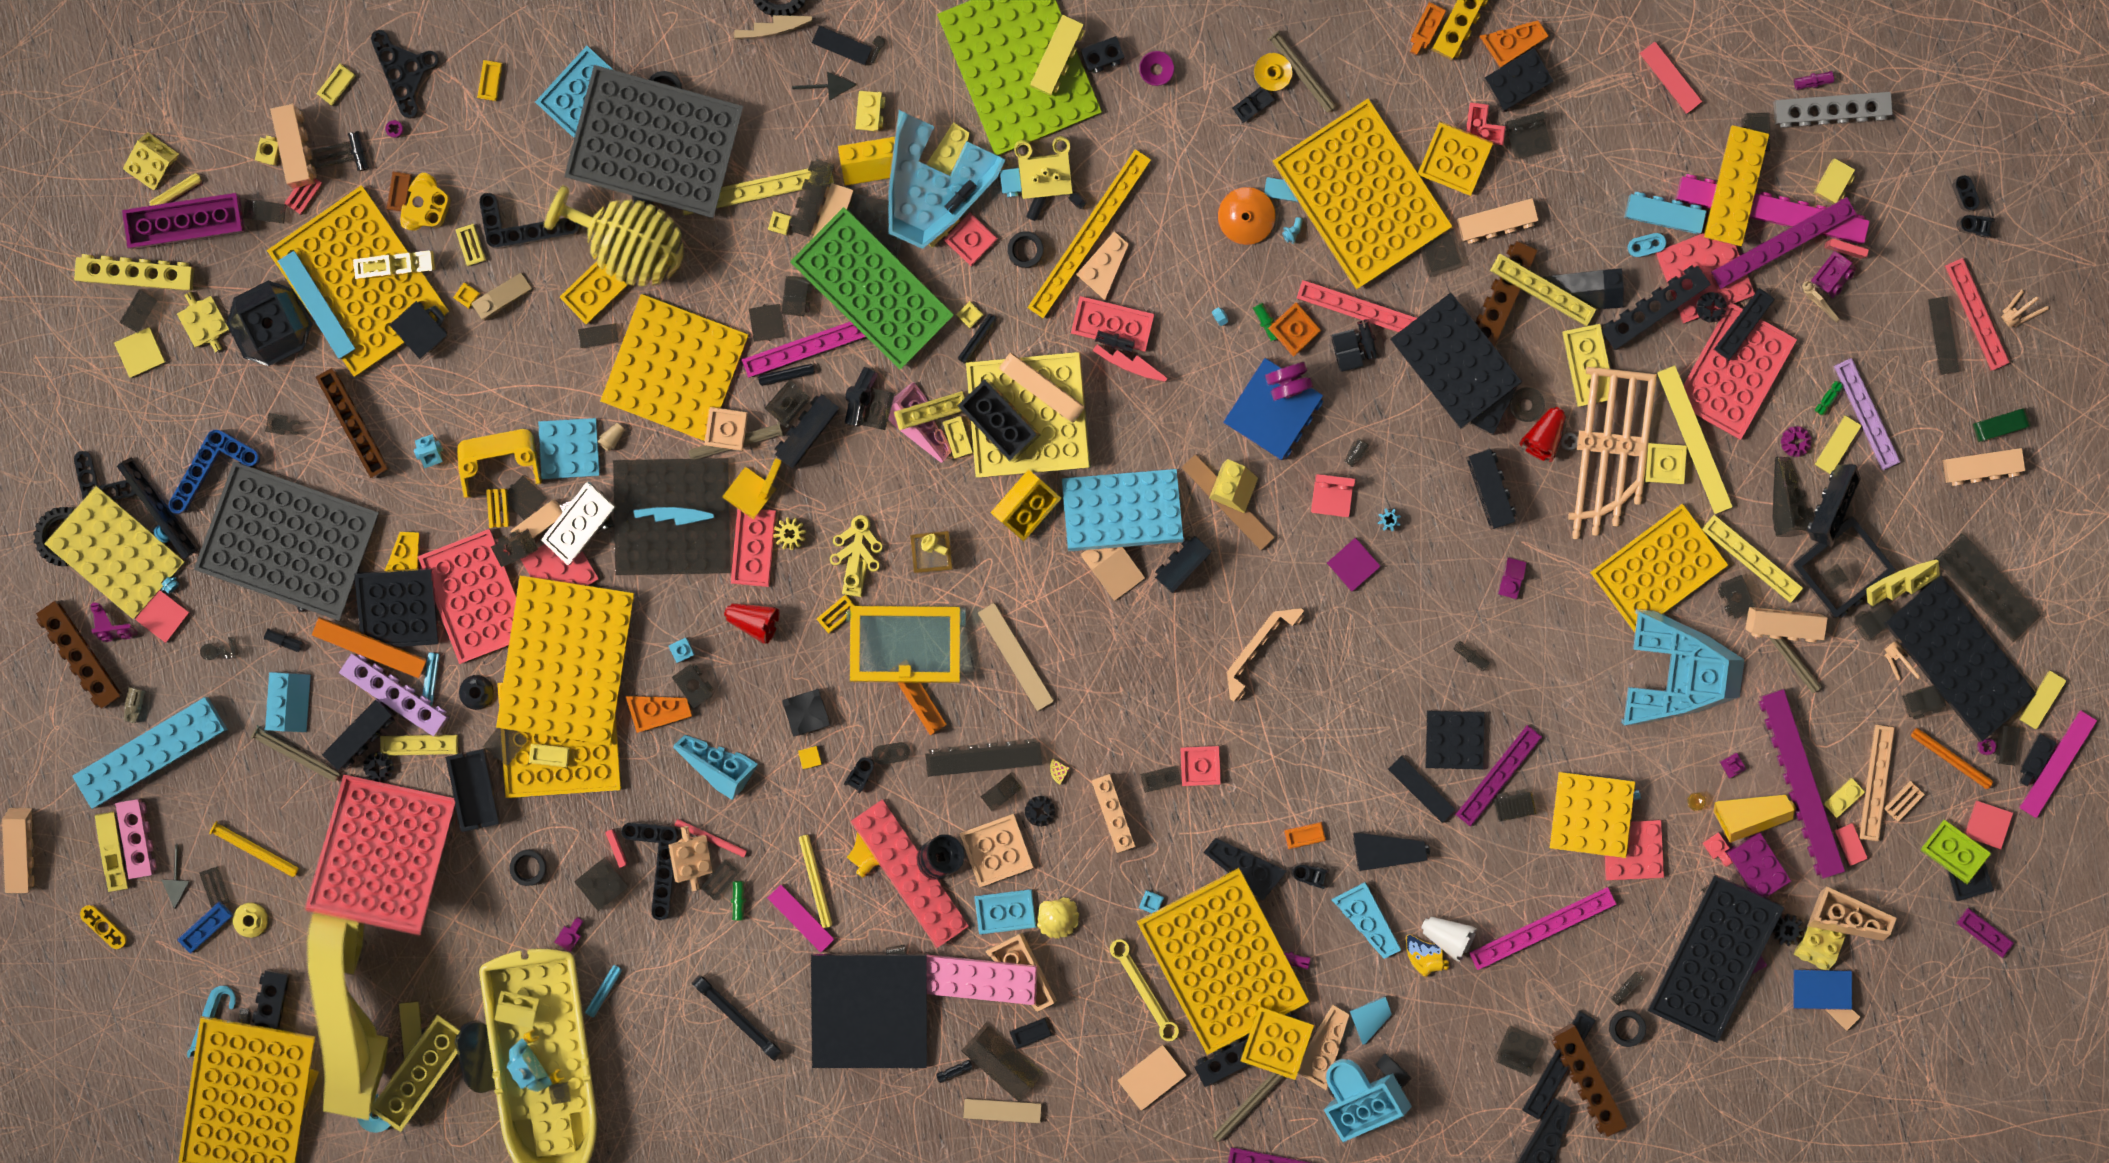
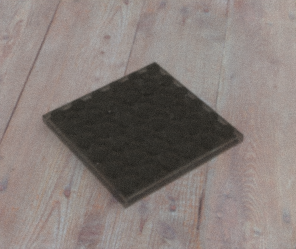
(661, 546)

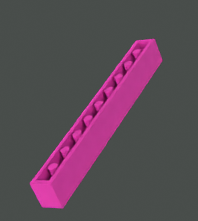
(1773, 210)

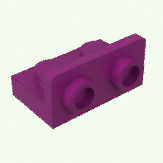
(1834, 274)

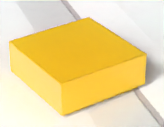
(466, 295)
(809, 757)

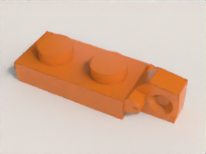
(1426, 27)

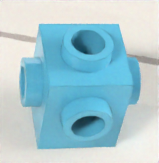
(428, 451)

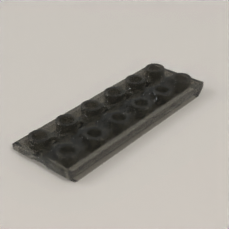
(1987, 587)

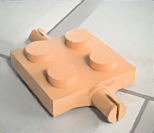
(690, 858)

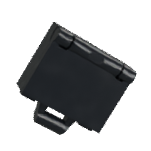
(419, 329)

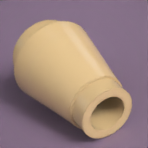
(611, 437)

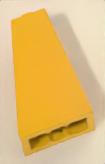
(1752, 815)

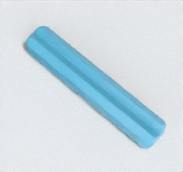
(430, 676)
(603, 991)

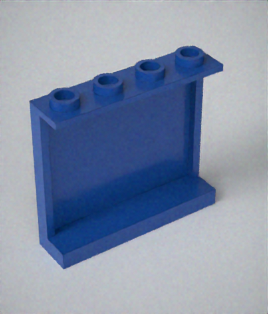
(1270, 422)

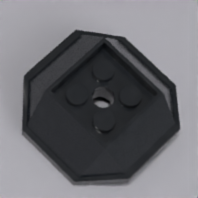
(289, 327)

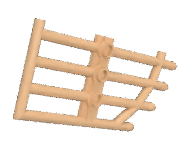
(1612, 443)

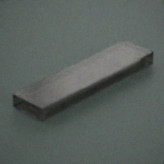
(1943, 335)

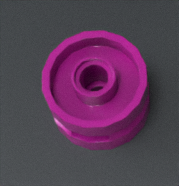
(1289, 381)

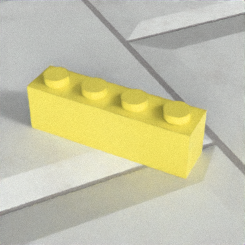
(1056, 55)

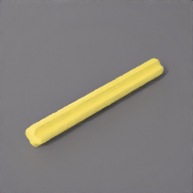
(815, 881)

